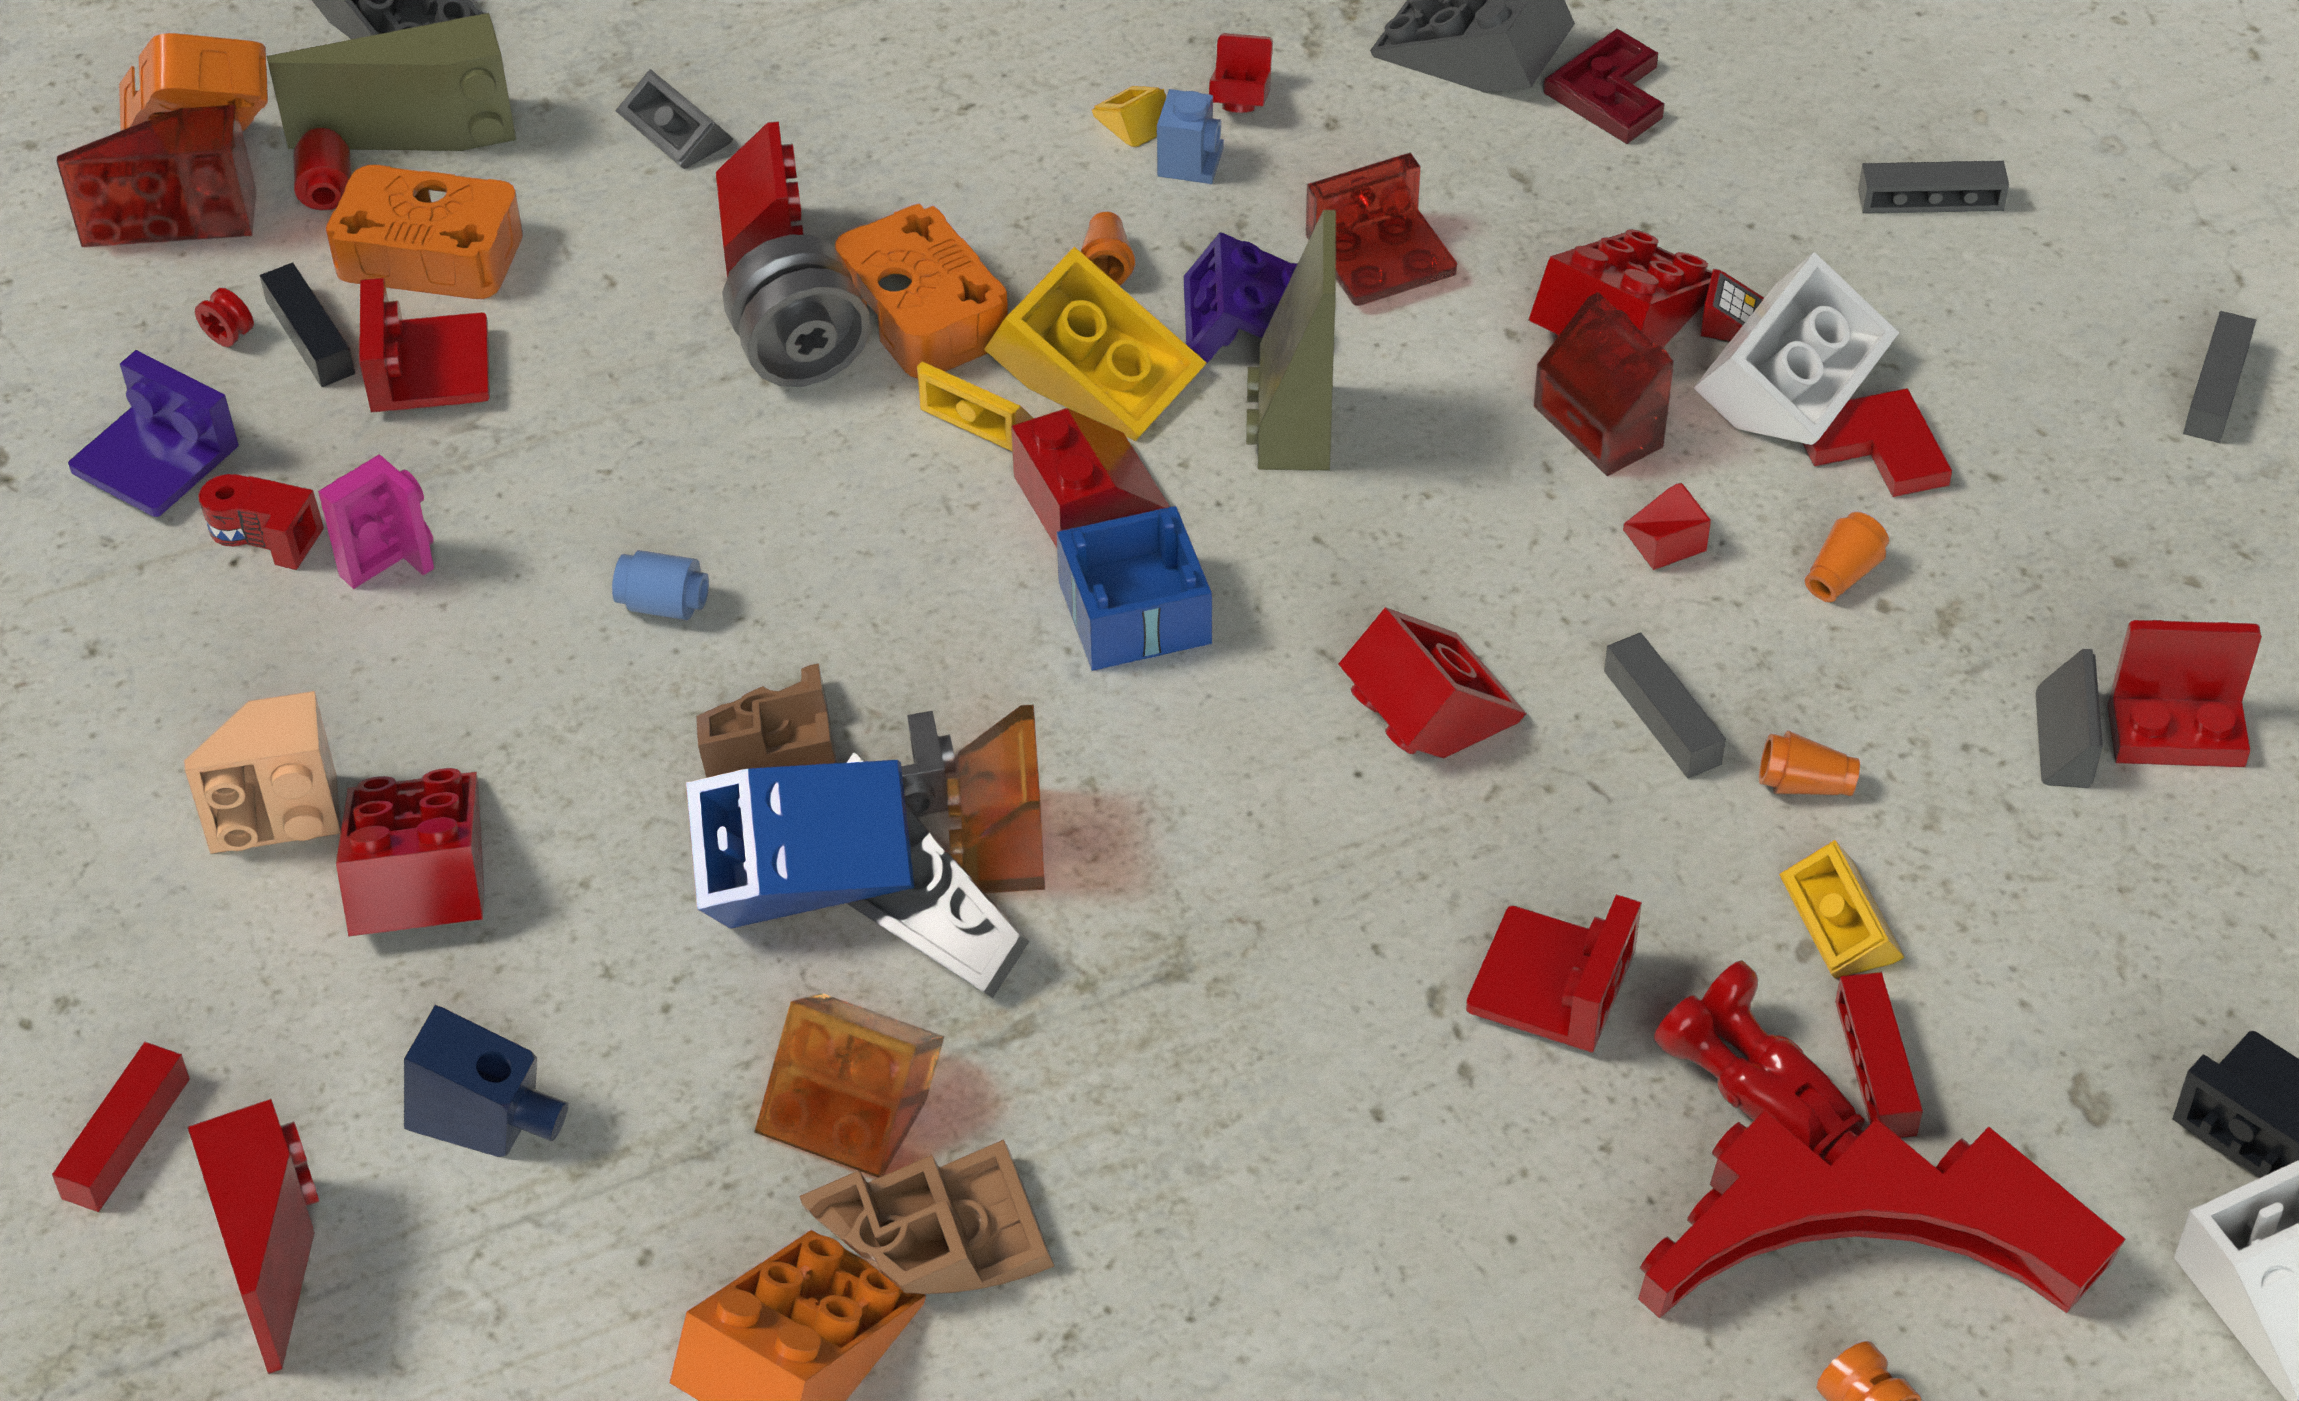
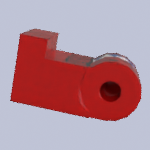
(262, 515)

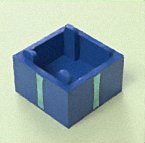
(1134, 588)

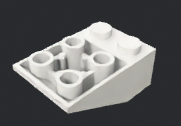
(2247, 1267)

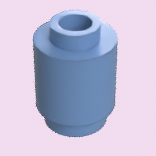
(660, 584)

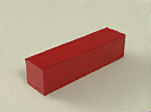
(1878, 1053)
(121, 1127)

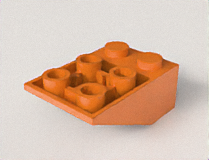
(792, 1328)

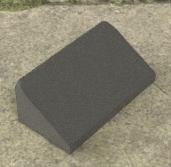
(672, 121)
(2070, 723)

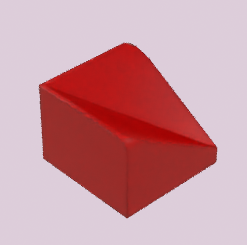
(1669, 528)

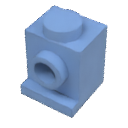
(1188, 137)

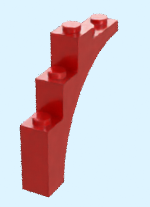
(1974, 1203)

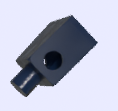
(474, 1087)

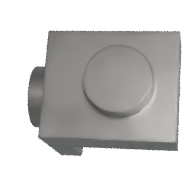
(933, 758)

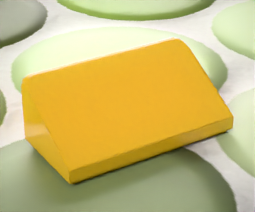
(968, 406)
(1840, 912)

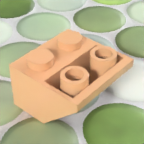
(266, 776)

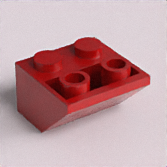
(755, 195)

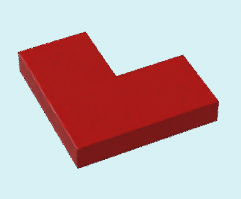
(1894, 436)

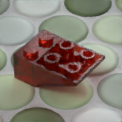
(163, 180)

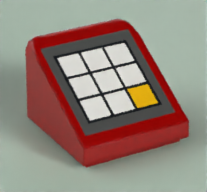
(1727, 306)

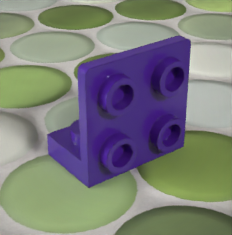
(1231, 290)
(162, 442)

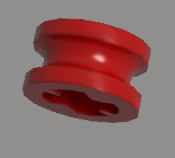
(224, 317)

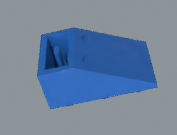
(797, 839)

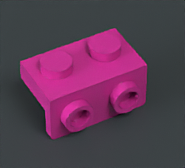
(376, 521)

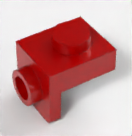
(1242, 72)

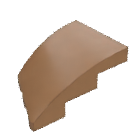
(769, 728)
(938, 1225)

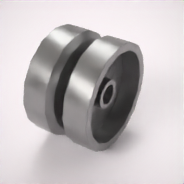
(796, 310)

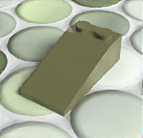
(400, 89)
(1297, 364)

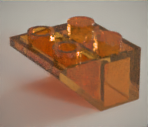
(847, 1082)

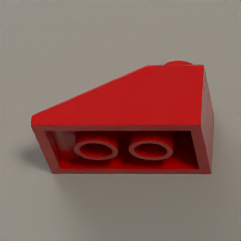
(260, 1202)

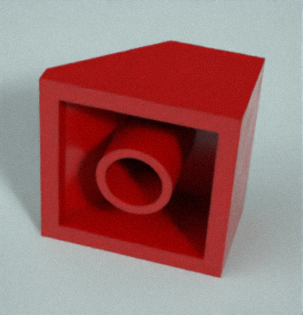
(1080, 472)
(1427, 686)

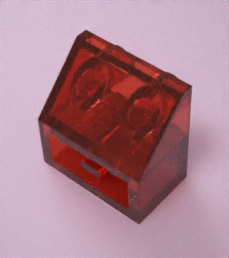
(1605, 386)

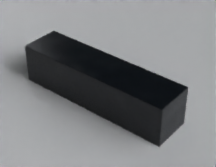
(307, 324)

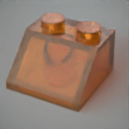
(999, 807)

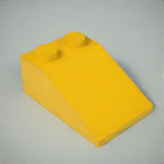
(1094, 348)

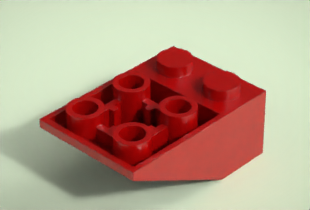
(1633, 274)
(411, 853)

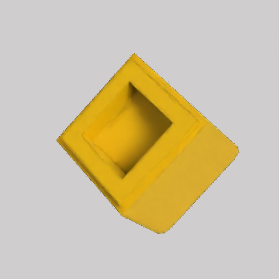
(1132, 114)

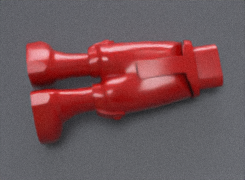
(1777, 1070)

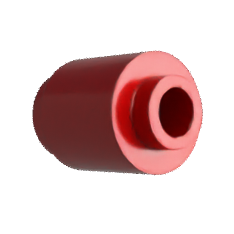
(321, 168)

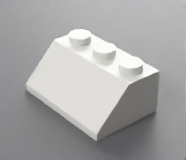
(1797, 356)

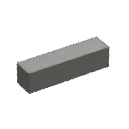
(1933, 186)
(2219, 377)
(1664, 705)

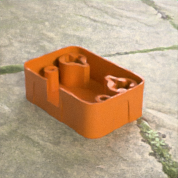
(195, 73)
(418, 245)
(952, 296)

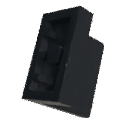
(2245, 1104)

